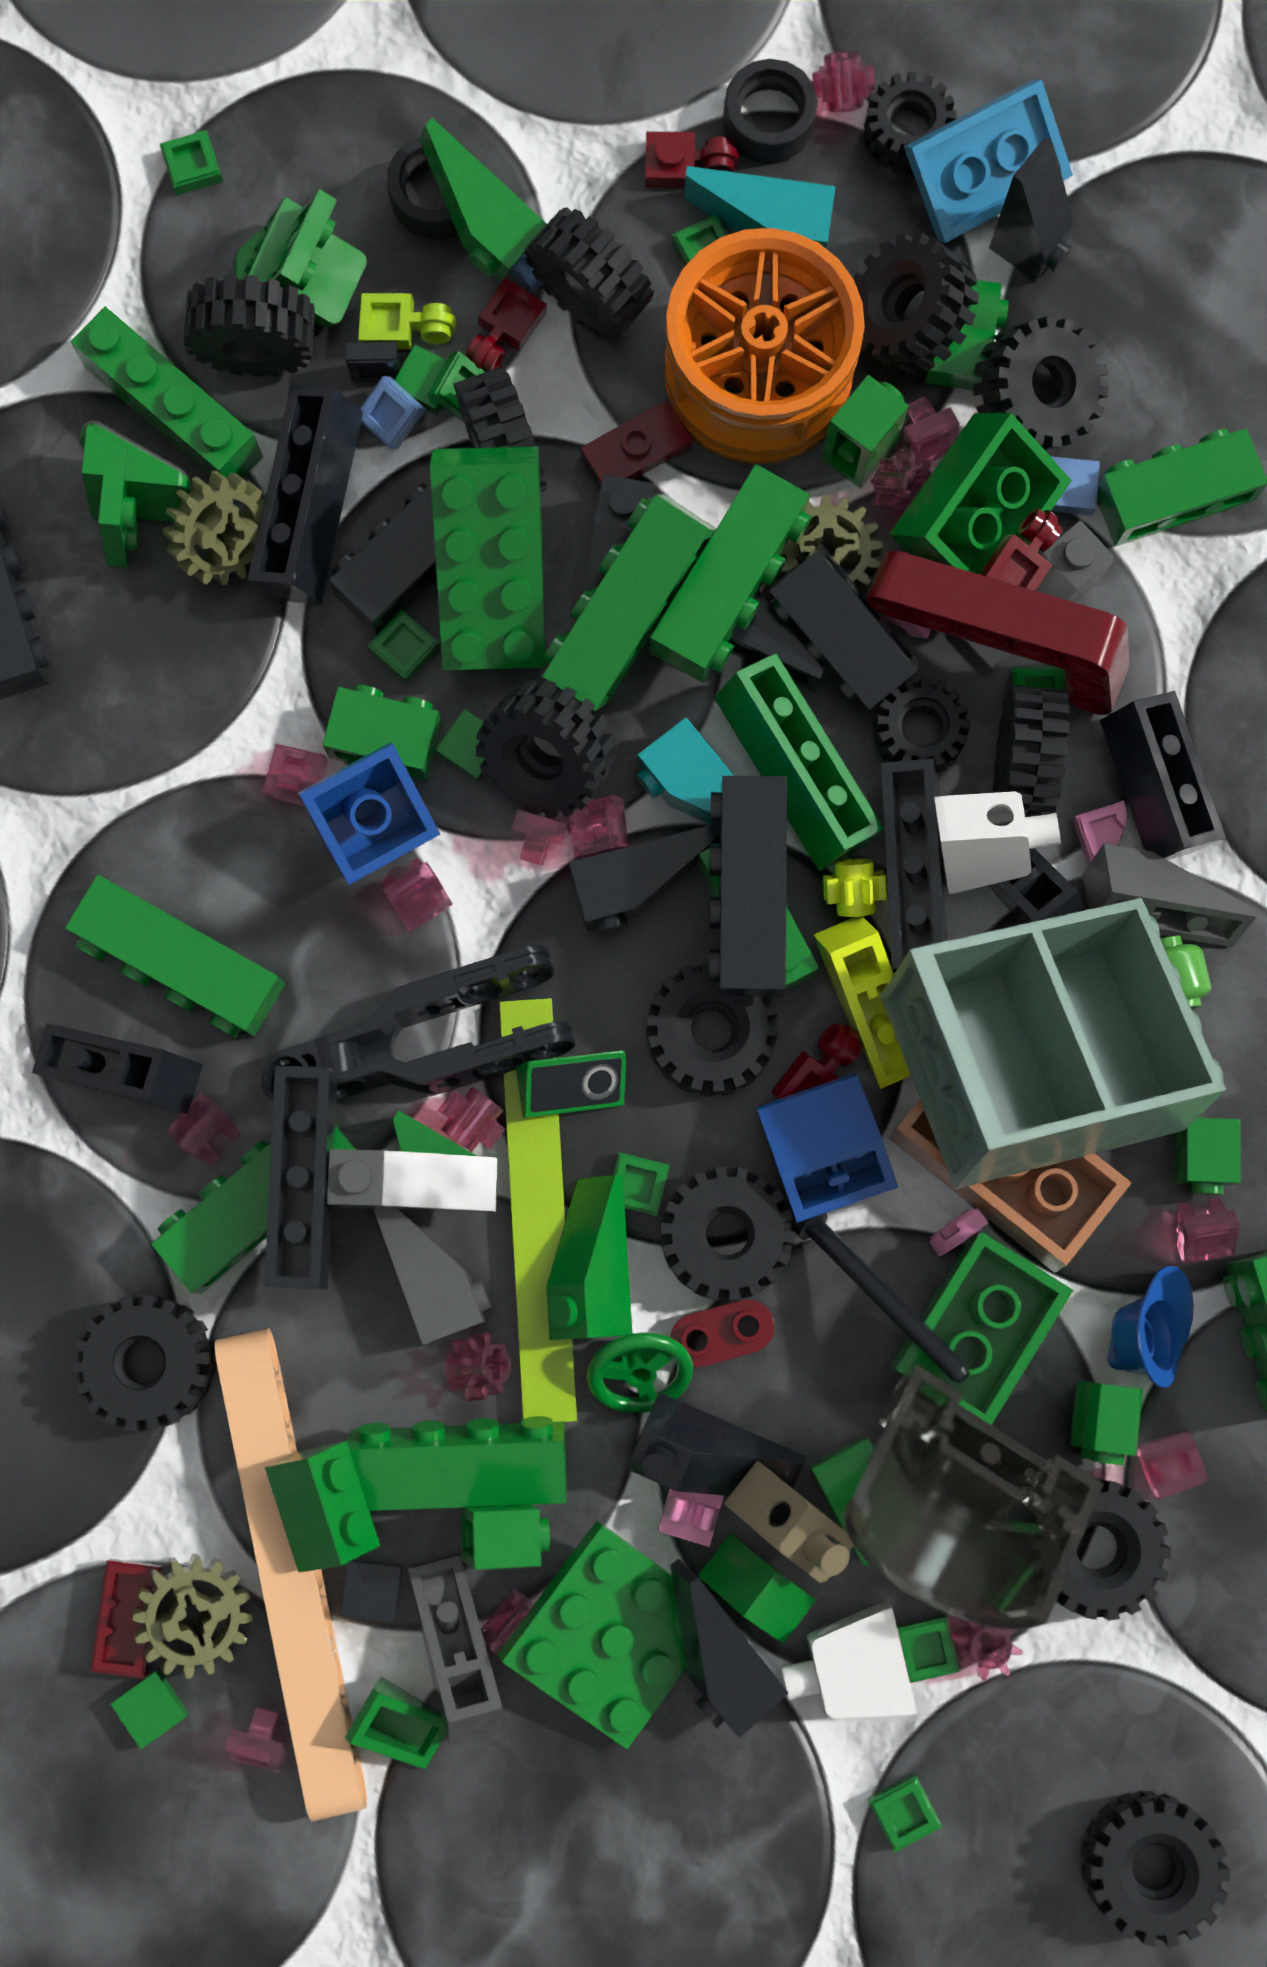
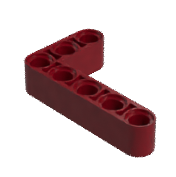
(1012, 619)

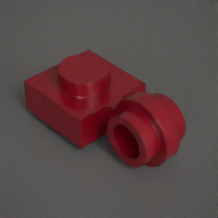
(672, 152)
(509, 317)
(1017, 559)
(838, 1047)

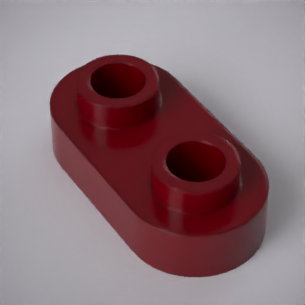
(722, 1331)

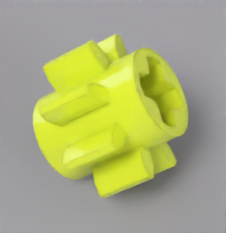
(855, 887)

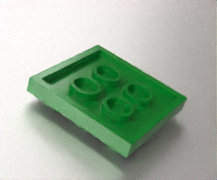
(603, 1636)

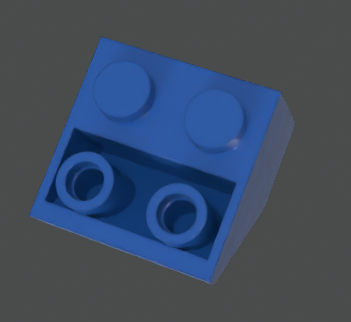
(827, 1147)

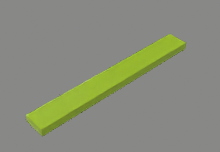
(537, 1230)

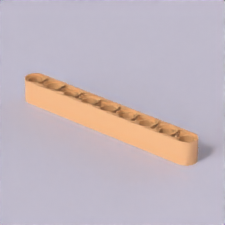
(293, 1600)

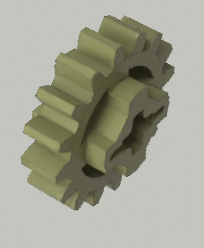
(217, 526)
(845, 546)
(170, 1623)

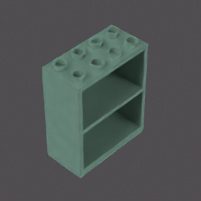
(1050, 1041)

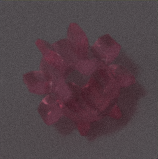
(843, 81)
(900, 480)
(471, 1119)
(477, 1367)
(998, 1659)

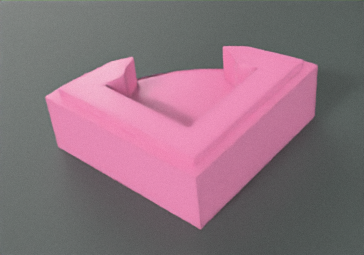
(1100, 827)
(958, 1231)

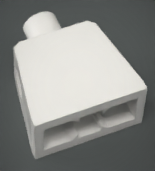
(989, 838)
(855, 1667)

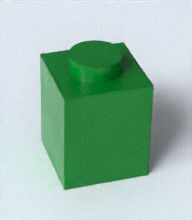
(1209, 1155)

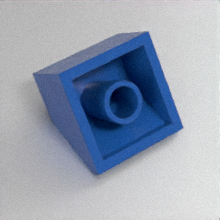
(368, 813)

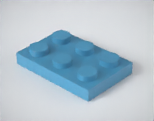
(971, 161)

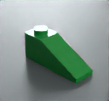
(485, 212)
(590, 1269)

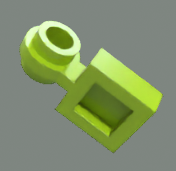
(392, 319)

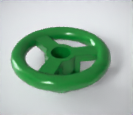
(637, 1362)

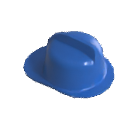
(1154, 1329)

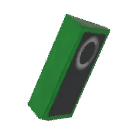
(572, 1084)

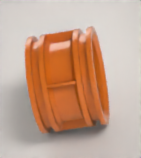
(820, 307)

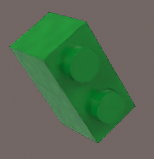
(865, 430)
(367, 721)
(322, 1507)
(503, 1536)

